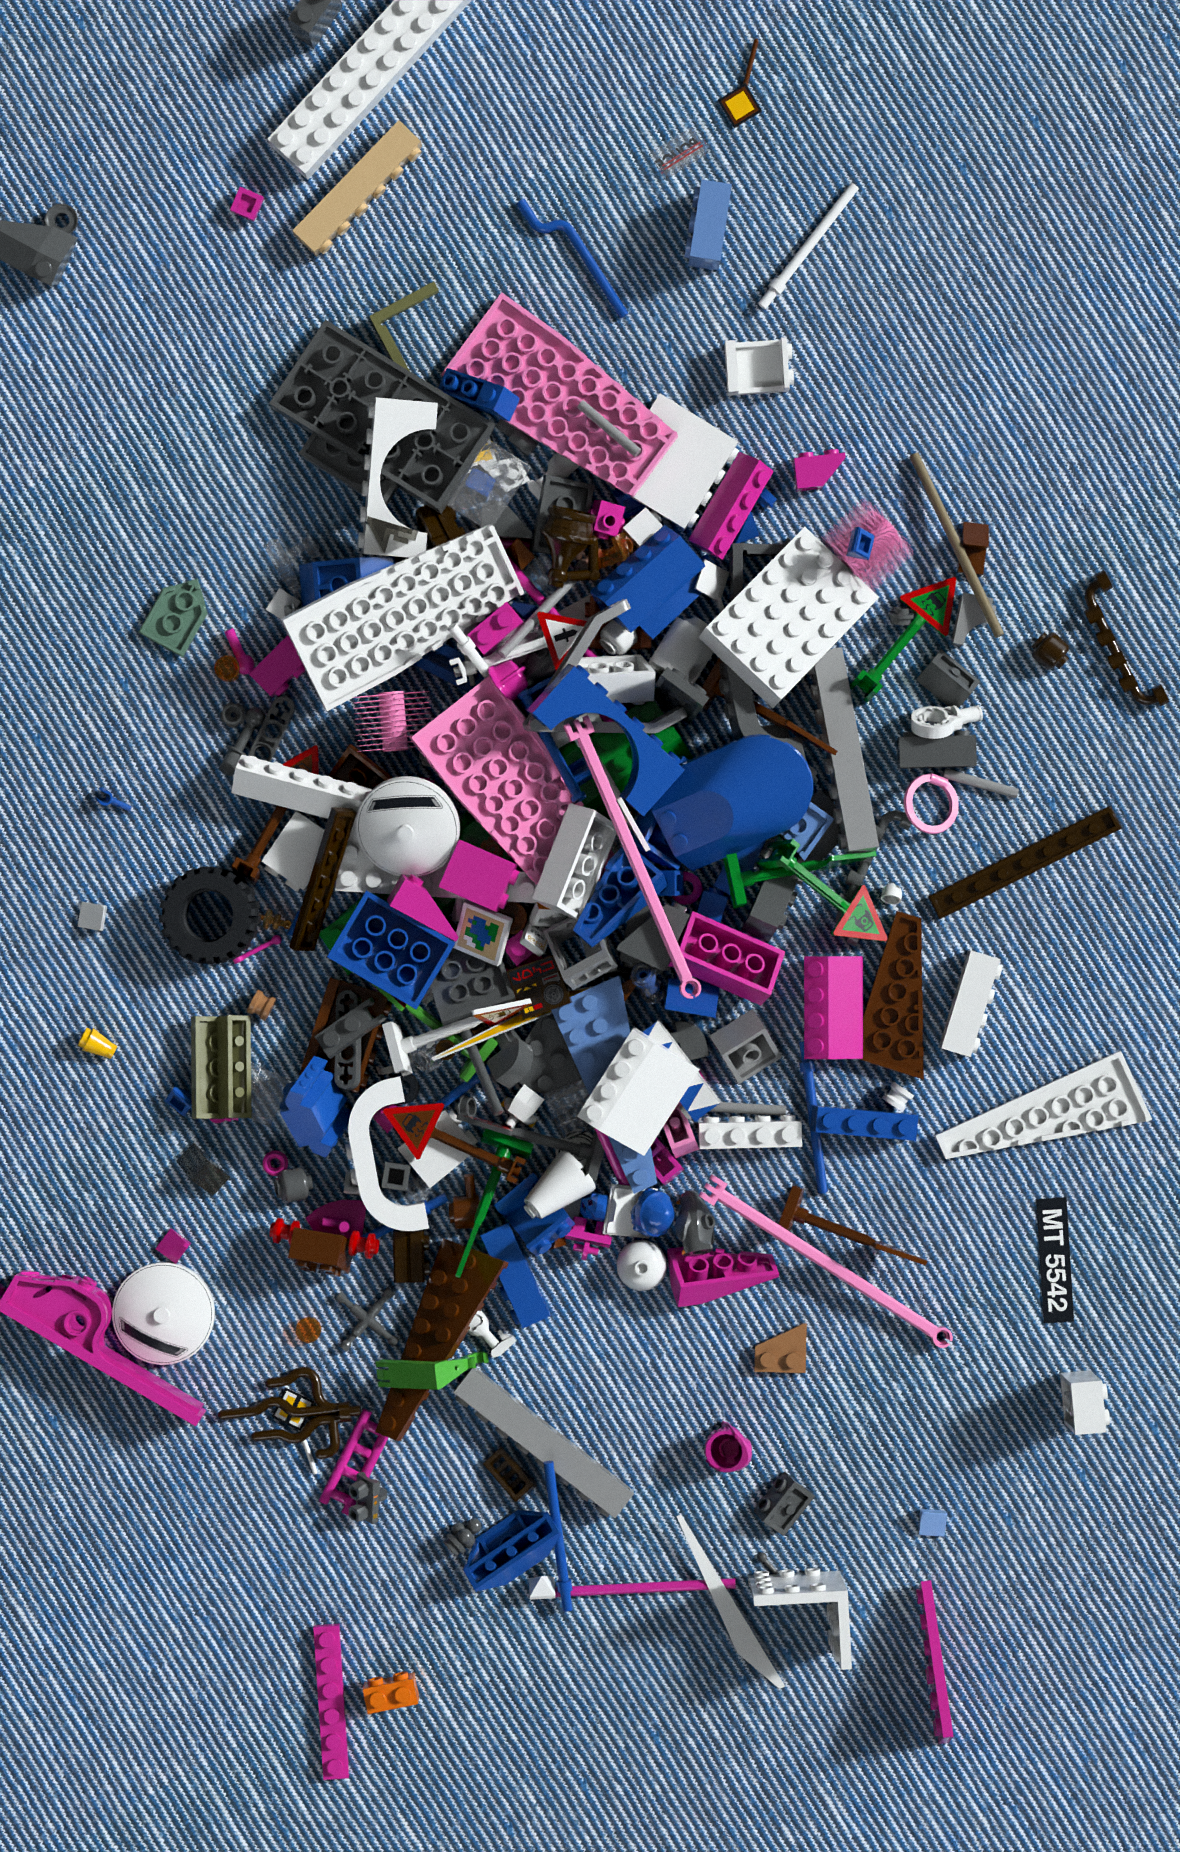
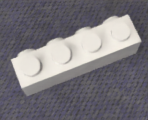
(750, 1134)

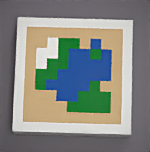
(482, 932)

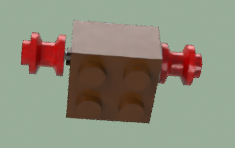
(322, 1250)

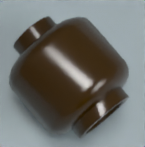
(1050, 651)

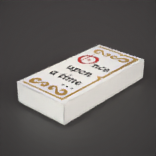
(534, 938)

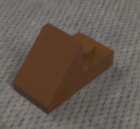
(975, 542)

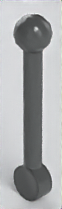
(762, 1557)

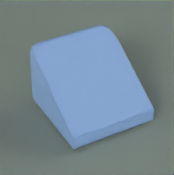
(932, 1522)

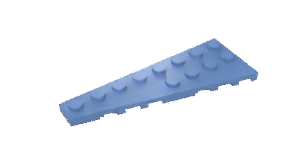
(594, 1033)

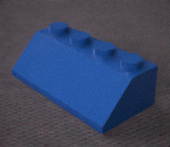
(648, 577)

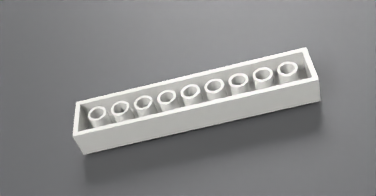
(361, 80)

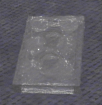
(489, 485)

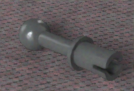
(254, 718)

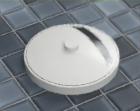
(408, 826)
(163, 1313)

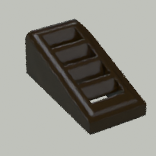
(516, 1468)

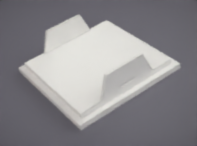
(618, 1211)

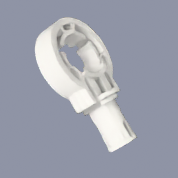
(947, 719)

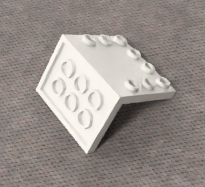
(810, 1588)

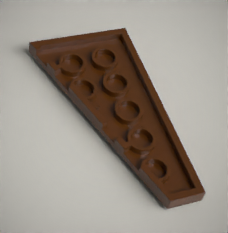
(896, 1002)

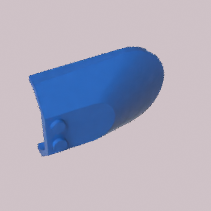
(734, 799)

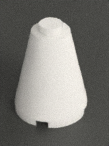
(558, 1186)

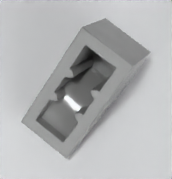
(968, 616)

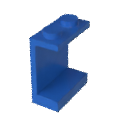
(535, 1232)

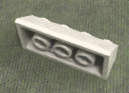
(575, 861)

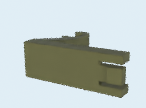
(394, 309)

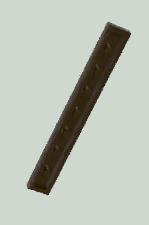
(1024, 862)

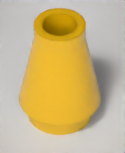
(96, 1043)

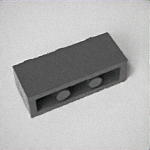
(936, 753)

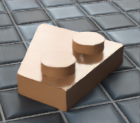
(783, 1352)

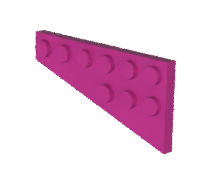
(935, 1671)

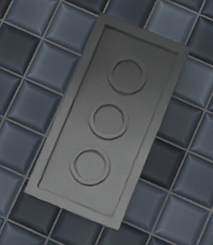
(674, 691)

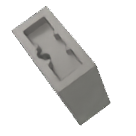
(584, 970)

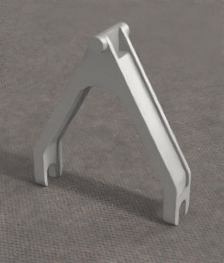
(574, 656)

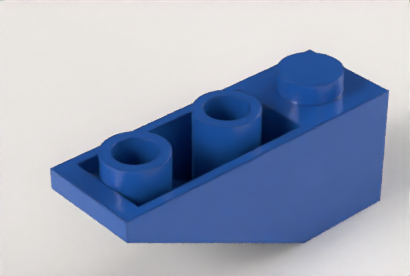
(479, 394)

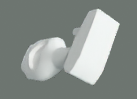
(558, 467)
(480, 1327)

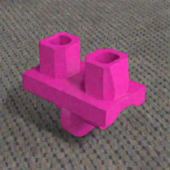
(577, 1234)

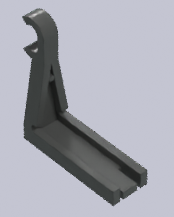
(736, 554)

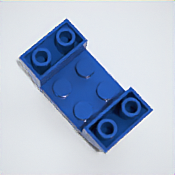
(327, 576)

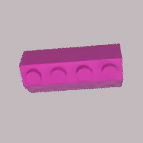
(833, 1007)

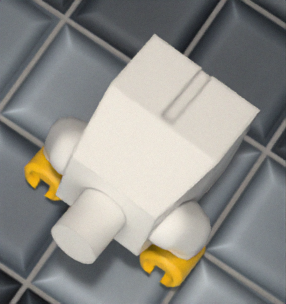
(522, 1107)

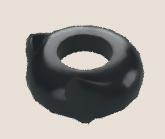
(414, 1087)

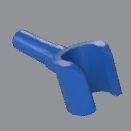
(109, 799)

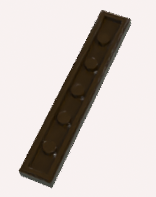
(322, 879)

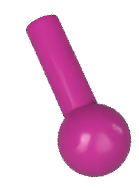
(245, 661)

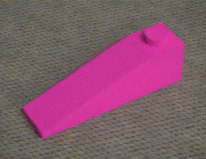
(716, 1274)

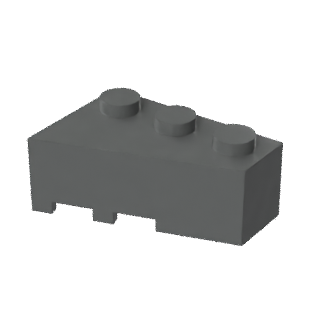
(769, 906)

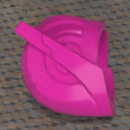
(727, 1449)

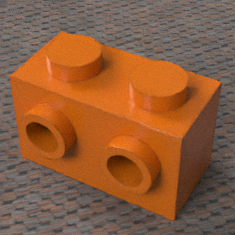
(390, 1692)

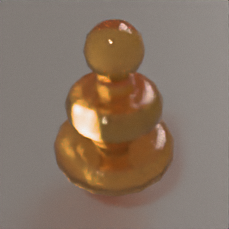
(276, 921)

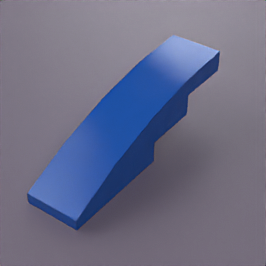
(672, 607)

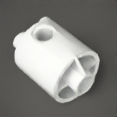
(682, 649)

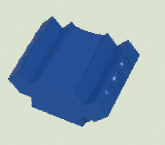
(315, 1108)

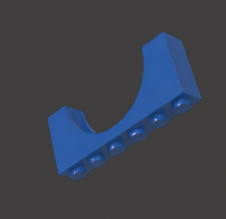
(652, 767)

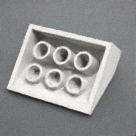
(638, 1092)

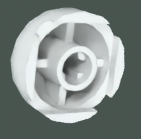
(641, 1265)

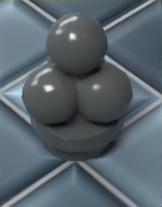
(462, 1536)

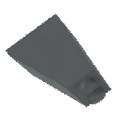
(646, 942)

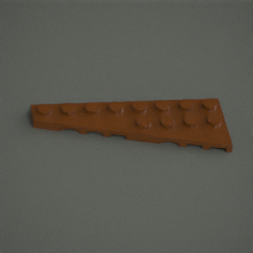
(440, 1324)

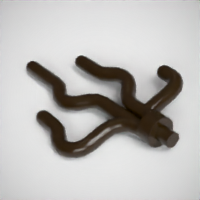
(329, 1413)

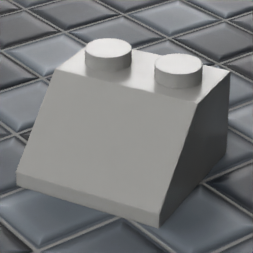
(745, 1046)

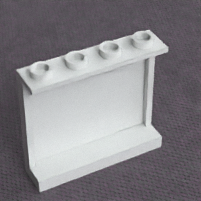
(689, 466)

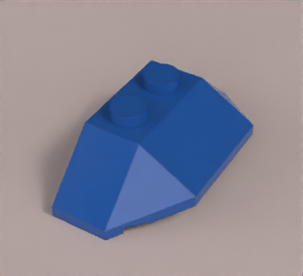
(510, 1549)

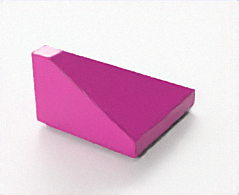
(173, 1246)

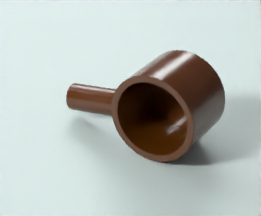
(464, 1207)

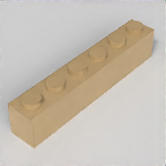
(358, 188)

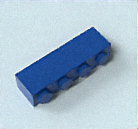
(864, 1122)
(517, 1279)

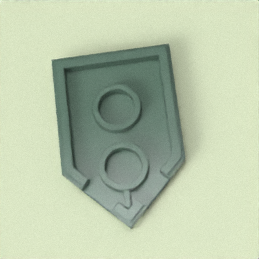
(176, 617)

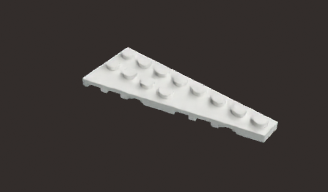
(1077, 1103)

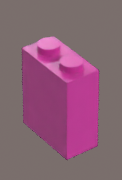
(495, 630)
(479, 876)

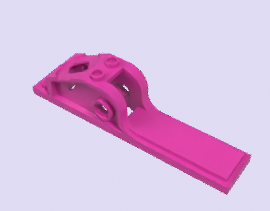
(54, 1318)

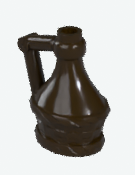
(567, 535)

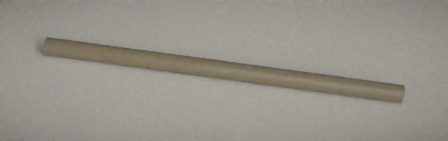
(956, 545)

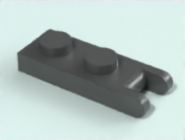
(348, 1029)

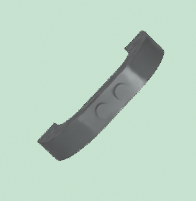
(741, 708)

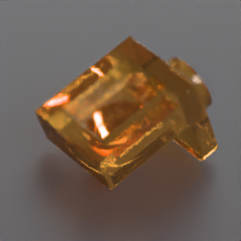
(619, 552)

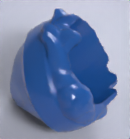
(652, 1213)

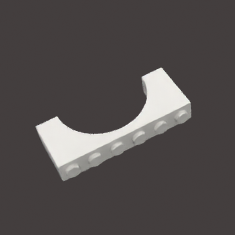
(390, 422)

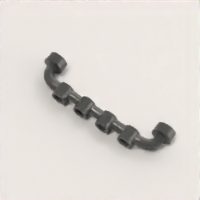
(856, 878)

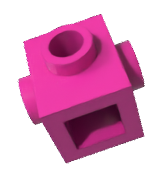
(608, 519)

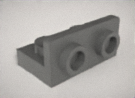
(783, 1503)

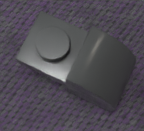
(690, 1039)
(511, 1062)

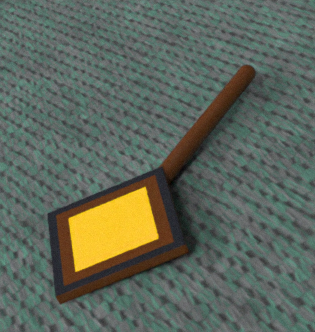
(740, 103)

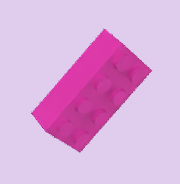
(729, 958)

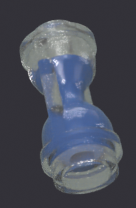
(650, 987)

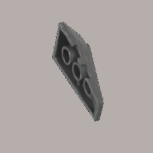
(36, 250)

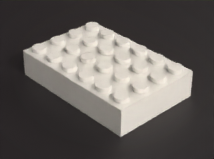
(788, 617)

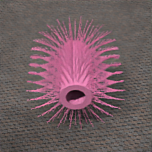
(884, 538)
(392, 720)

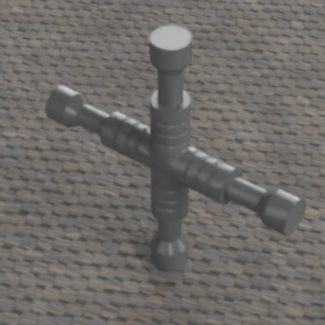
(367, 1319)

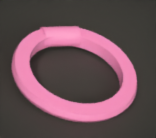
(952, 797)

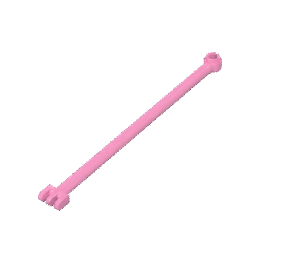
(632, 853)
(819, 1258)

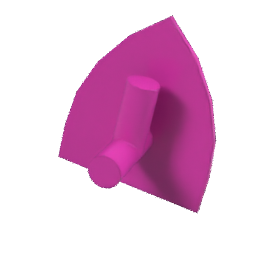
(339, 1217)

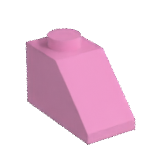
(680, 1133)

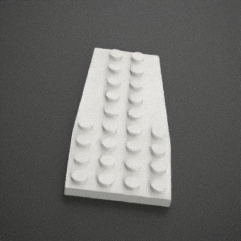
(399, 614)

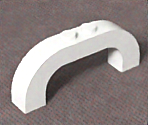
(396, 1216)

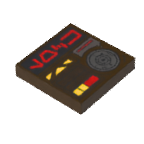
(540, 983)

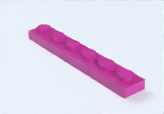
(331, 1701)

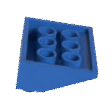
(391, 950)

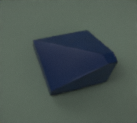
(523, 609)

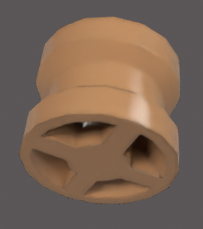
(261, 1005)

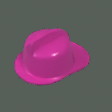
(508, 678)

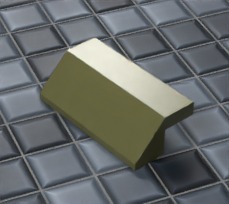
(221, 1067)

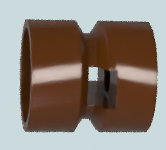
(518, 914)

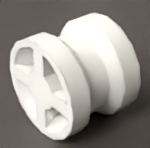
(898, 1096)

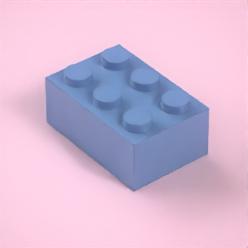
(708, 224)

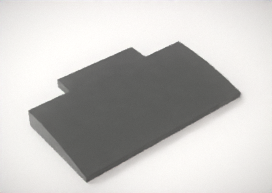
(331, 397)

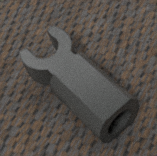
(517, 438)

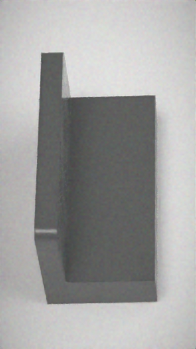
(948, 680)

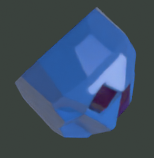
(594, 1206)

